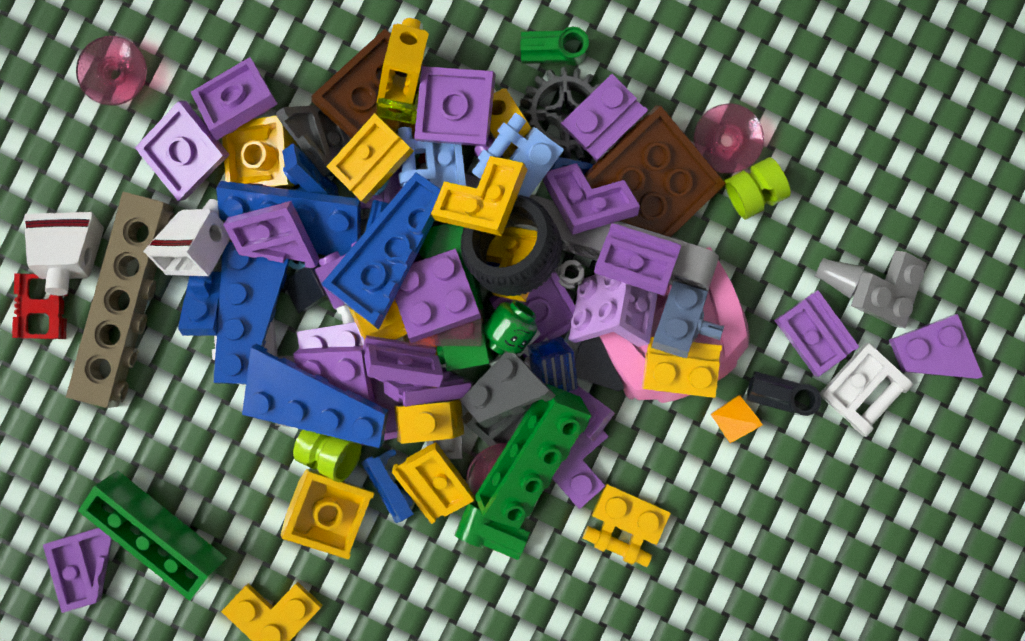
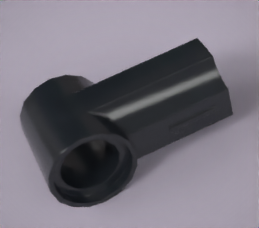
(780, 394)

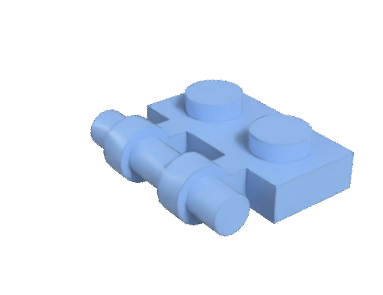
(534, 151)
(443, 161)

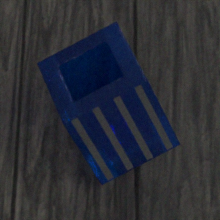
(554, 363)

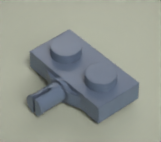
(683, 321)

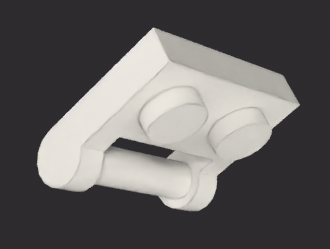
(858, 381)

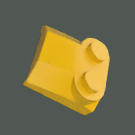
(257, 153)
(325, 514)

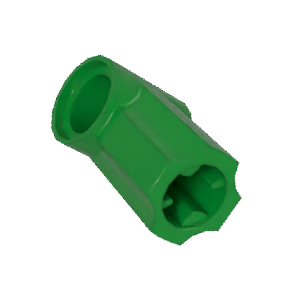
(549, 46)
(494, 535)

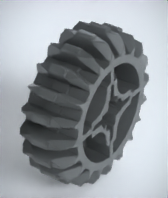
(549, 115)

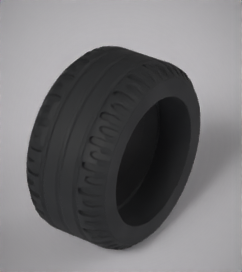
(529, 272)

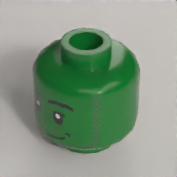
(511, 327)

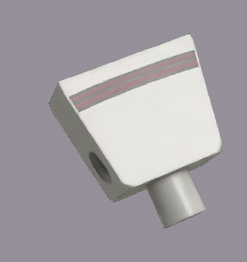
(190, 242)
(61, 247)

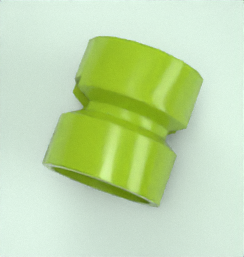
(761, 186)
(328, 454)

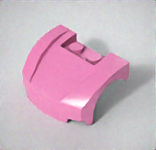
(719, 308)

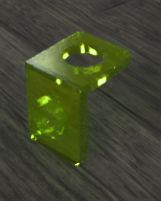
(409, 110)

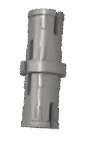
(573, 266)

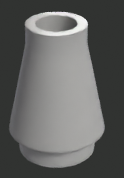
(840, 275)

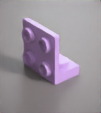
(612, 306)

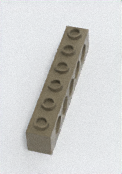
(95, 347)

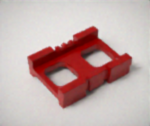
(25, 306)

